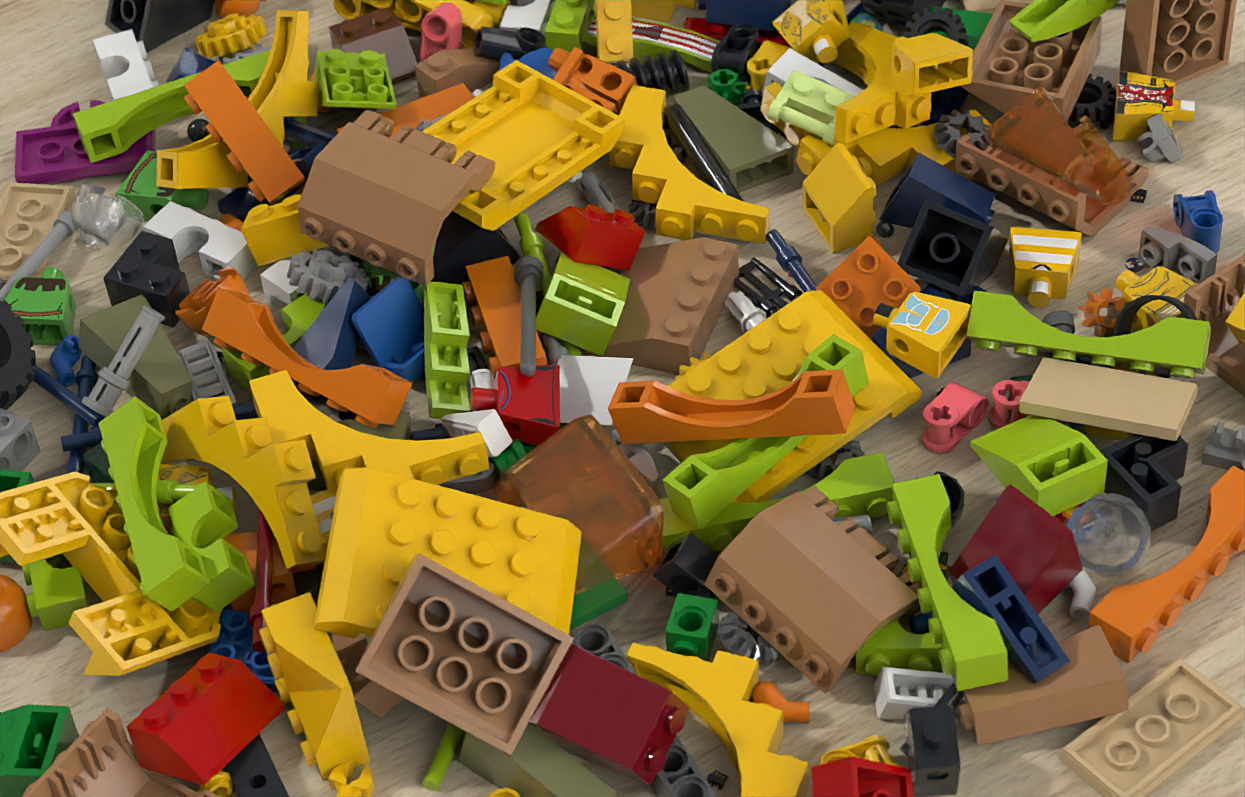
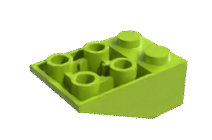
(353, 80)
(582, 304)
(1044, 462)

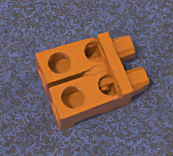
(592, 78)

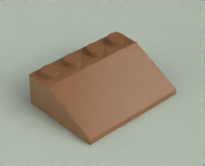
(1176, 37)
(1012, 67)
(673, 302)
(463, 653)

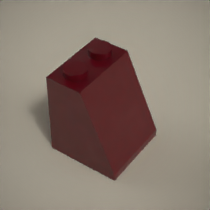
(1029, 544)
(610, 715)

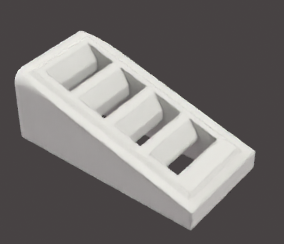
(482, 421)
(905, 680)

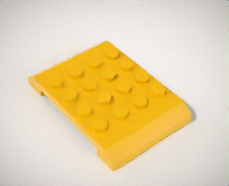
(534, 135)
(770, 359)
(390, 518)

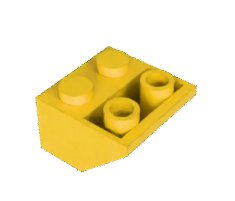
(840, 200)

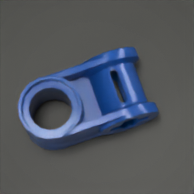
(1199, 218)

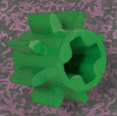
(727, 85)

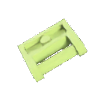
(808, 105)

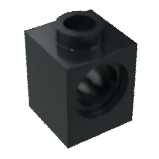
(687, 566)

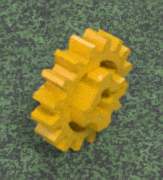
(231, 35)

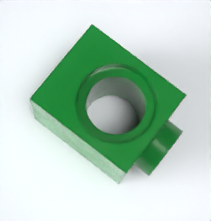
(692, 626)

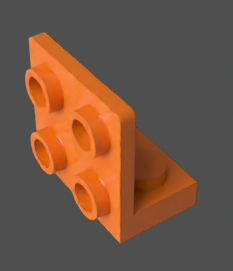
(865, 281)

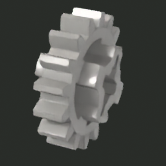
(323, 274)

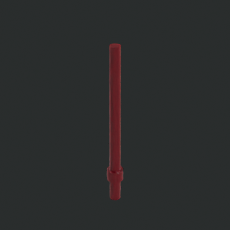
(263, 579)

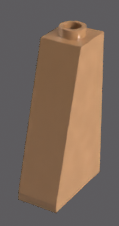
(1077, 692)

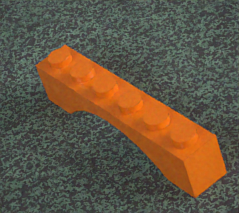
(249, 327)
(808, 406)
(1138, 611)

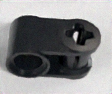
(736, 49)

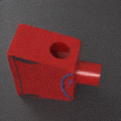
(524, 404)

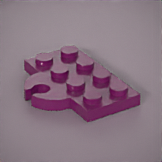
(59, 155)

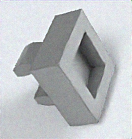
(1160, 141)
(1225, 447)

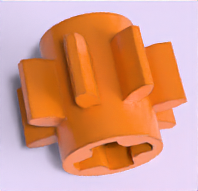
(1092, 309)

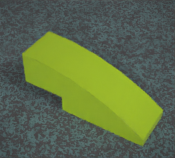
(1056, 17)

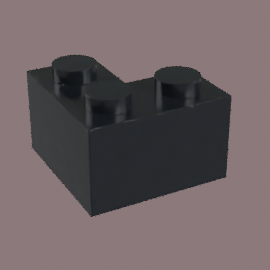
(150, 270)
(1147, 474)

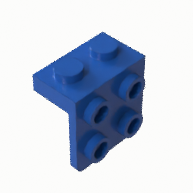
(394, 329)

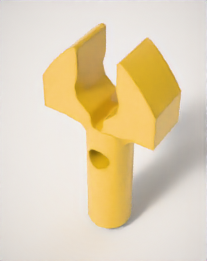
(358, 788)

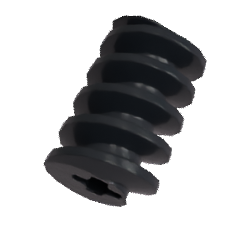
(658, 73)

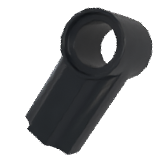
(494, 42)

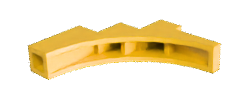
(614, 30)
(279, 93)
(885, 99)
(879, 153)
(659, 178)
(342, 448)
(267, 470)
(723, 700)

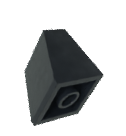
(157, 20)
(465, 244)
(951, 249)

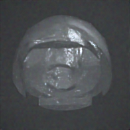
(104, 220)
(1111, 535)

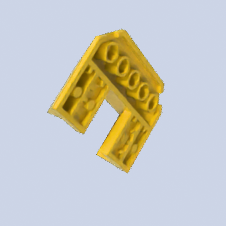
(88, 529)

